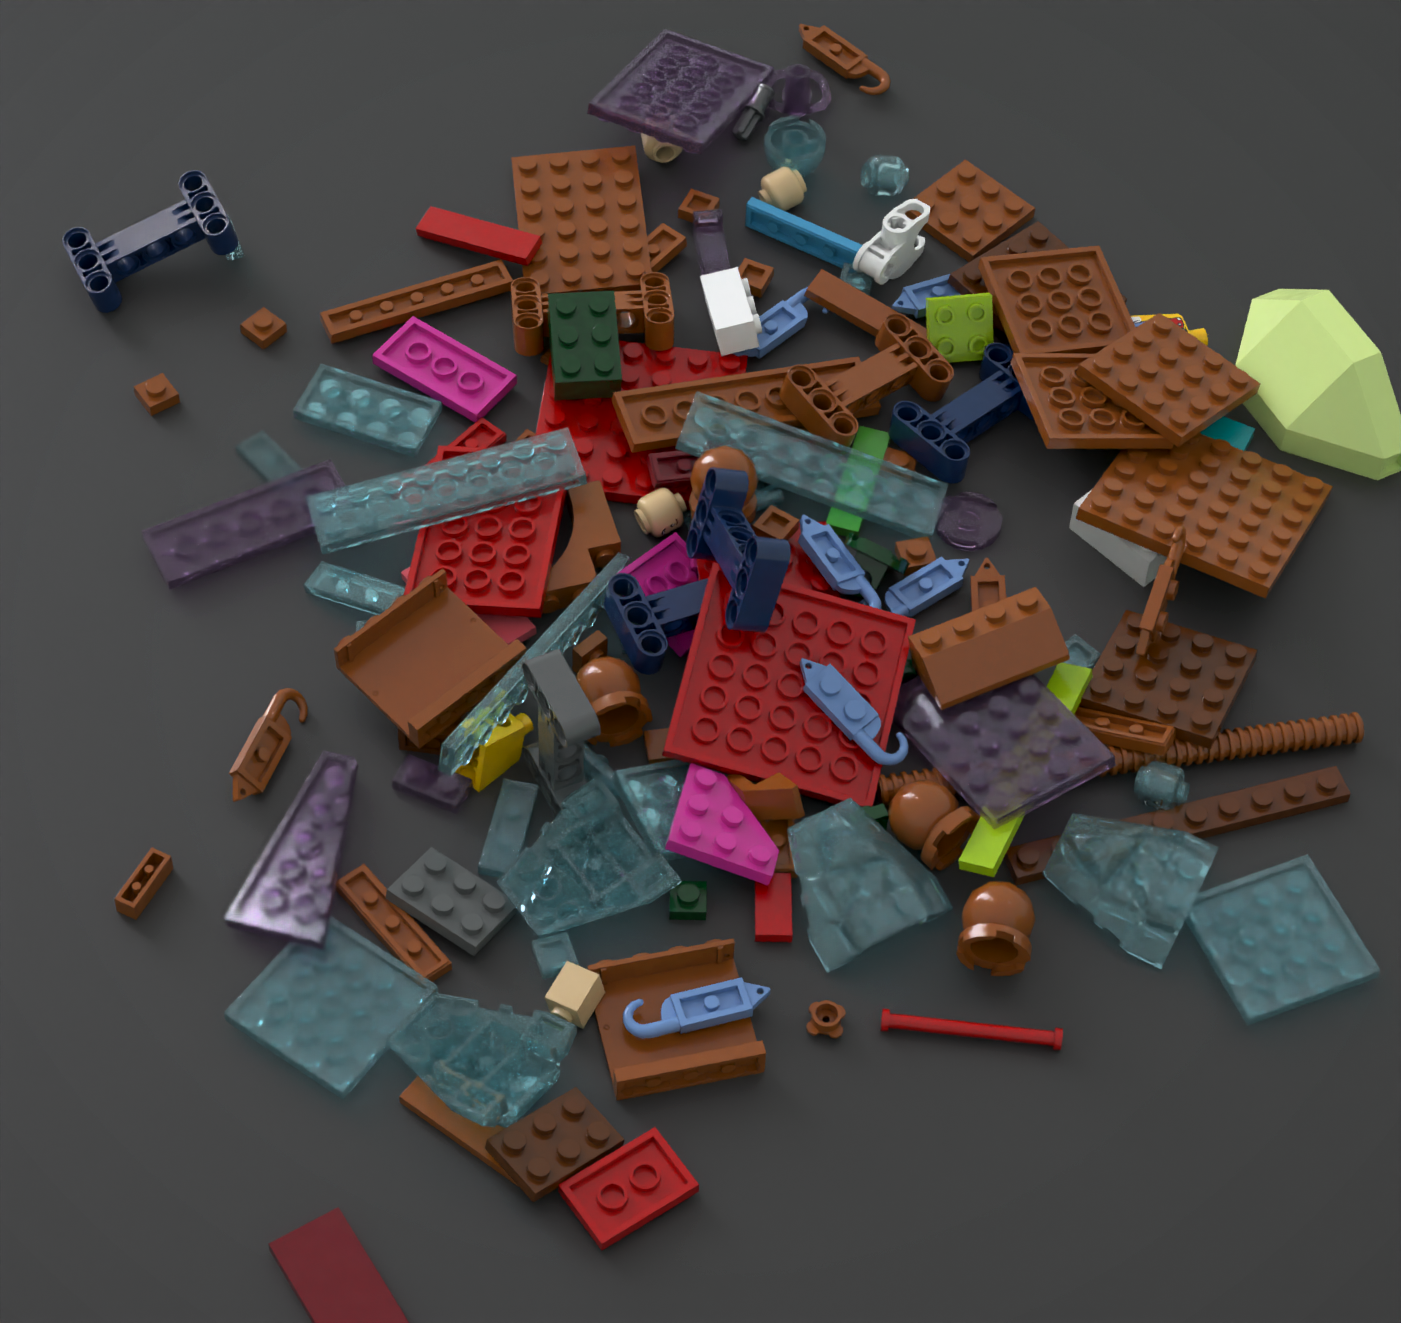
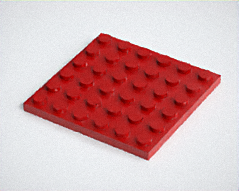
(598, 430)
(745, 698)

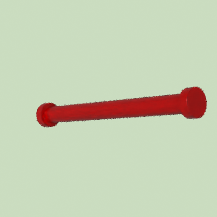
(971, 1029)

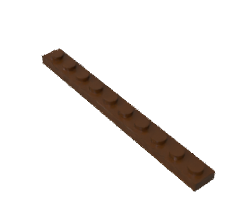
(1209, 815)

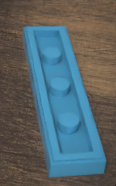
(800, 233)

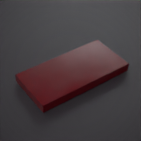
(334, 1273)

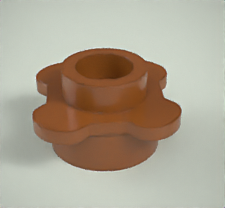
(828, 1010)

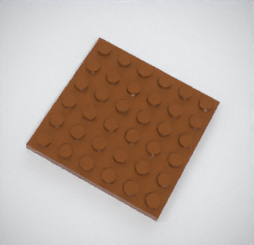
(1236, 508)

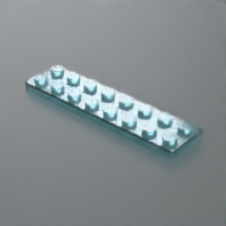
(817, 466)
(445, 490)

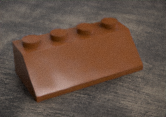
(988, 648)

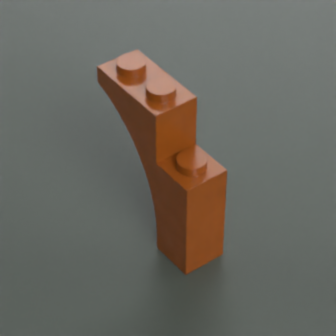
(591, 546)

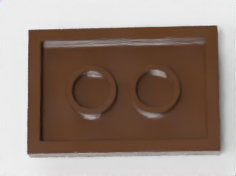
(553, 1143)

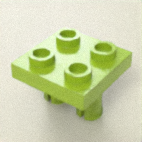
(960, 325)

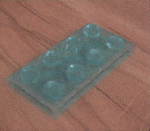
(368, 410)

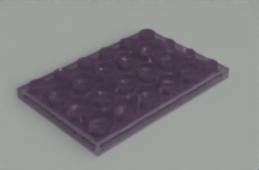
(680, 91)
(1004, 746)

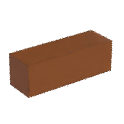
(143, 883)

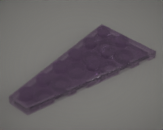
(298, 871)

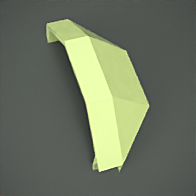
(1320, 383)

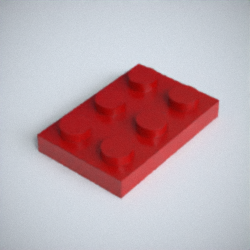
(628, 1188)

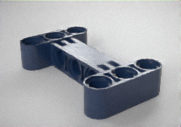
(150, 241)
(942, 438)
(749, 562)
(658, 615)

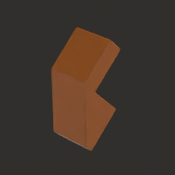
(771, 798)

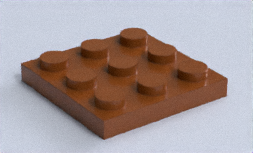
(971, 211)

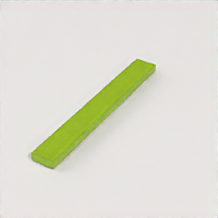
(989, 845)

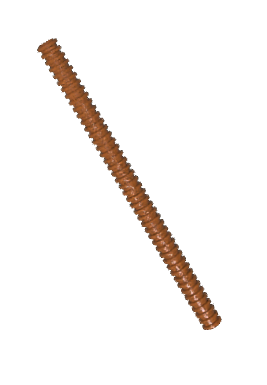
(1227, 744)

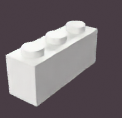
(731, 311)
(1131, 558)

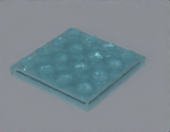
(1279, 939)
(330, 1006)

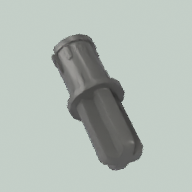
(753, 112)

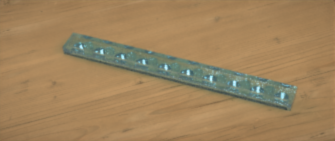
(513, 687)

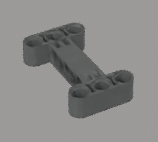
(563, 726)

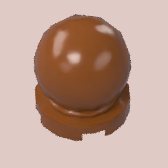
(725, 458)
(616, 699)
(929, 820)
(997, 929)

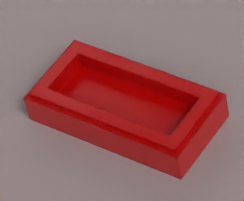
(773, 909)

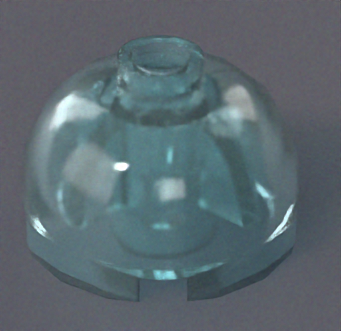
(794, 144)

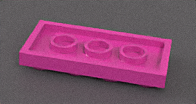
(444, 369)

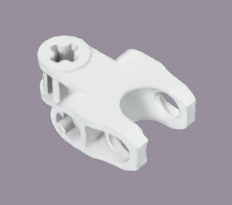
(892, 249)

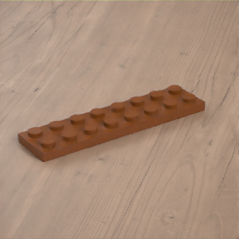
(657, 414)

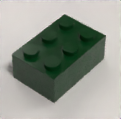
(584, 345)

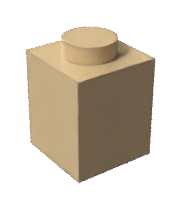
(575, 994)

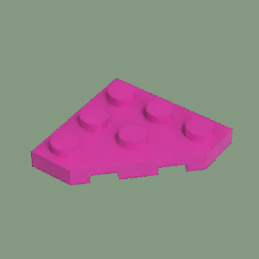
(664, 569)
(720, 828)

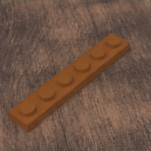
(416, 301)

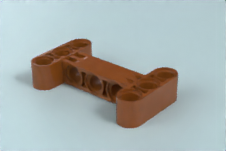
(648, 313)
(903, 359)

